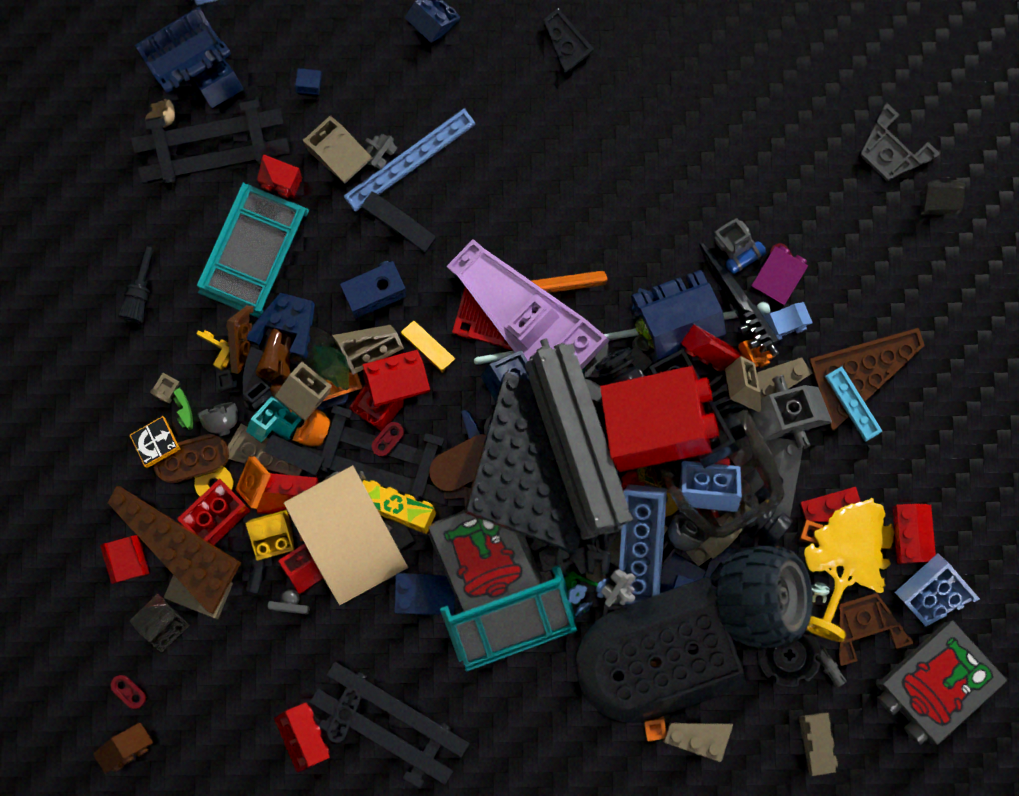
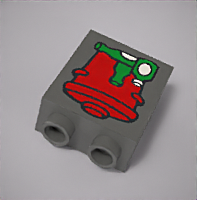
(483, 559)
(939, 684)

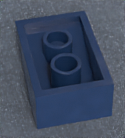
(423, 594)

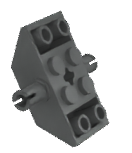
(791, 412)

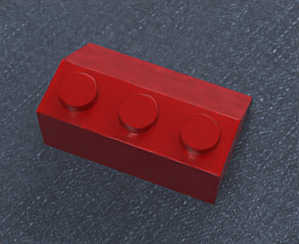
(709, 348)
(396, 378)
(282, 488)
(214, 513)
(913, 533)
(302, 737)

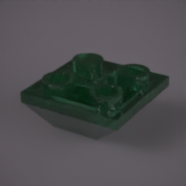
(332, 365)

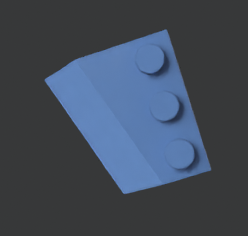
(935, 591)

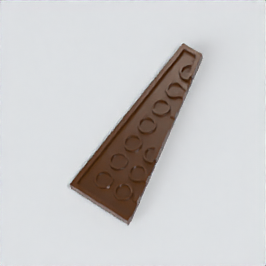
(191, 559)

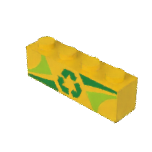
(400, 507)

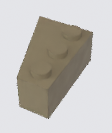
(367, 345)
(701, 739)
(818, 744)

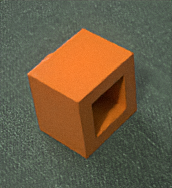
(809, 525)

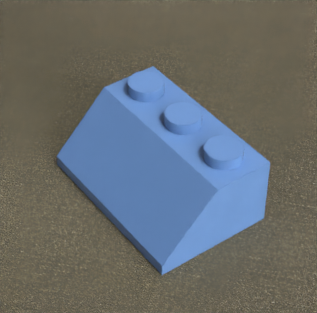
(713, 487)

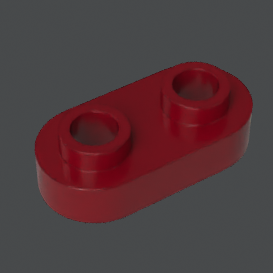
(387, 439)
(128, 692)

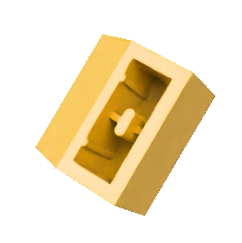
(271, 535)

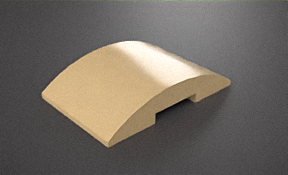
(345, 535)

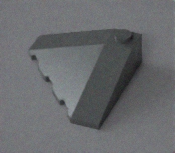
(787, 460)

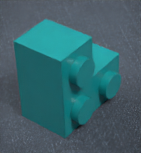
(273, 417)

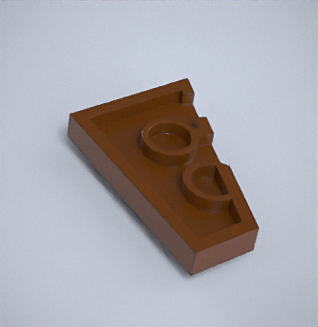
(238, 330)

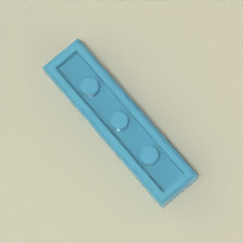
(853, 404)

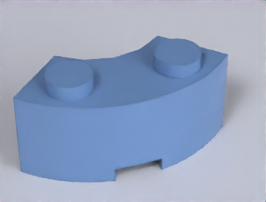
(789, 320)

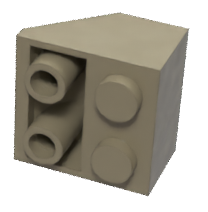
(743, 383)
(303, 391)

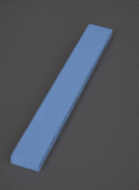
(410, 158)

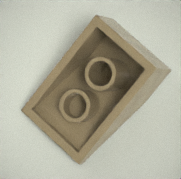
(179, 594)

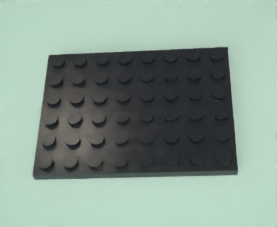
(518, 472)

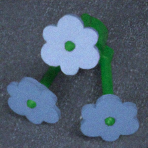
(577, 592)

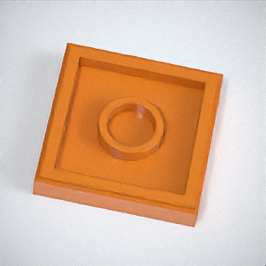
(252, 482)

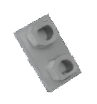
(622, 591)

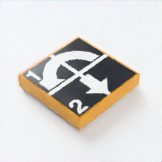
(155, 442)

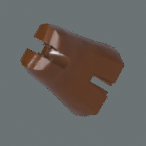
(275, 360)

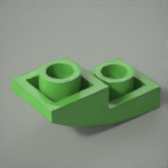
(185, 413)

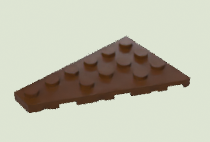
(866, 366)

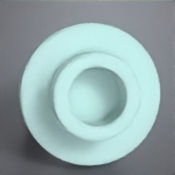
(820, 589)

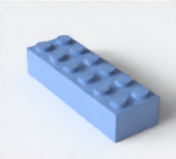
(643, 539)

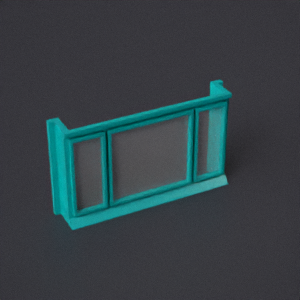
(250, 249)
(511, 623)

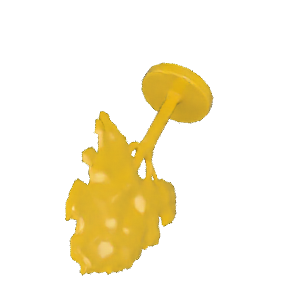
(854, 542)

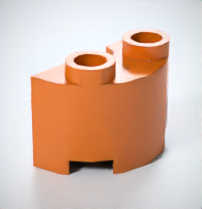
(754, 354)
(313, 429)

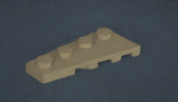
(793, 373)
(245, 445)

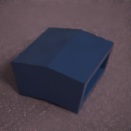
(308, 81)

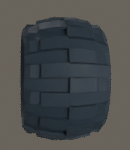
(764, 596)

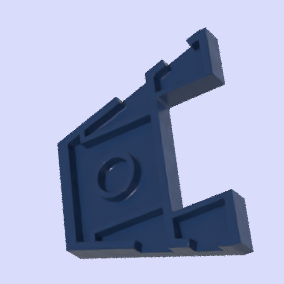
(287, 315)

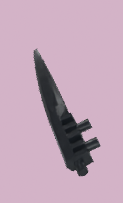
(745, 310)

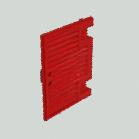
(481, 325)

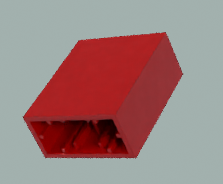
(658, 418)

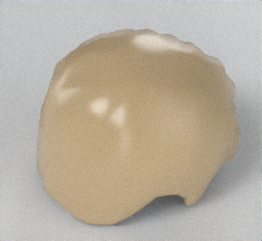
(163, 108)

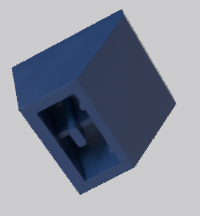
(432, 18)
(217, 83)

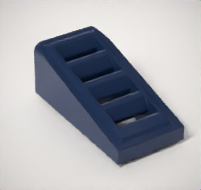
(471, 426)

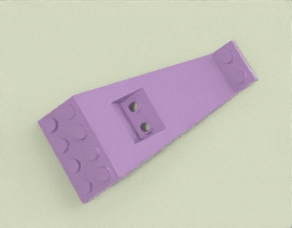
(512, 301)

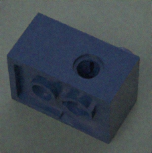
(364, 291)
(512, 364)

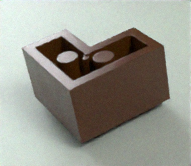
(122, 748)

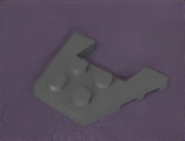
(888, 154)

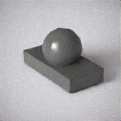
(289, 602)

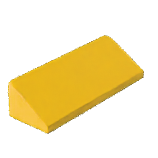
(427, 346)

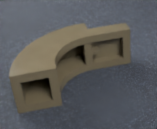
(713, 546)

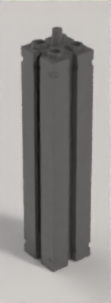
(577, 440)

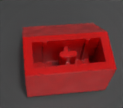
(301, 568)

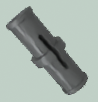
(831, 668)

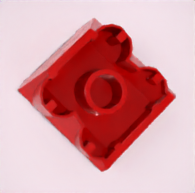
(377, 416)
(124, 559)

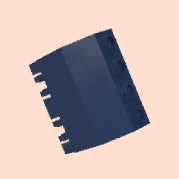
(182, 49)
(676, 312)

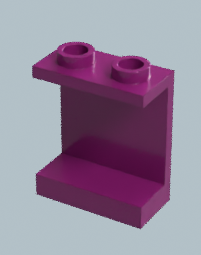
(780, 274)

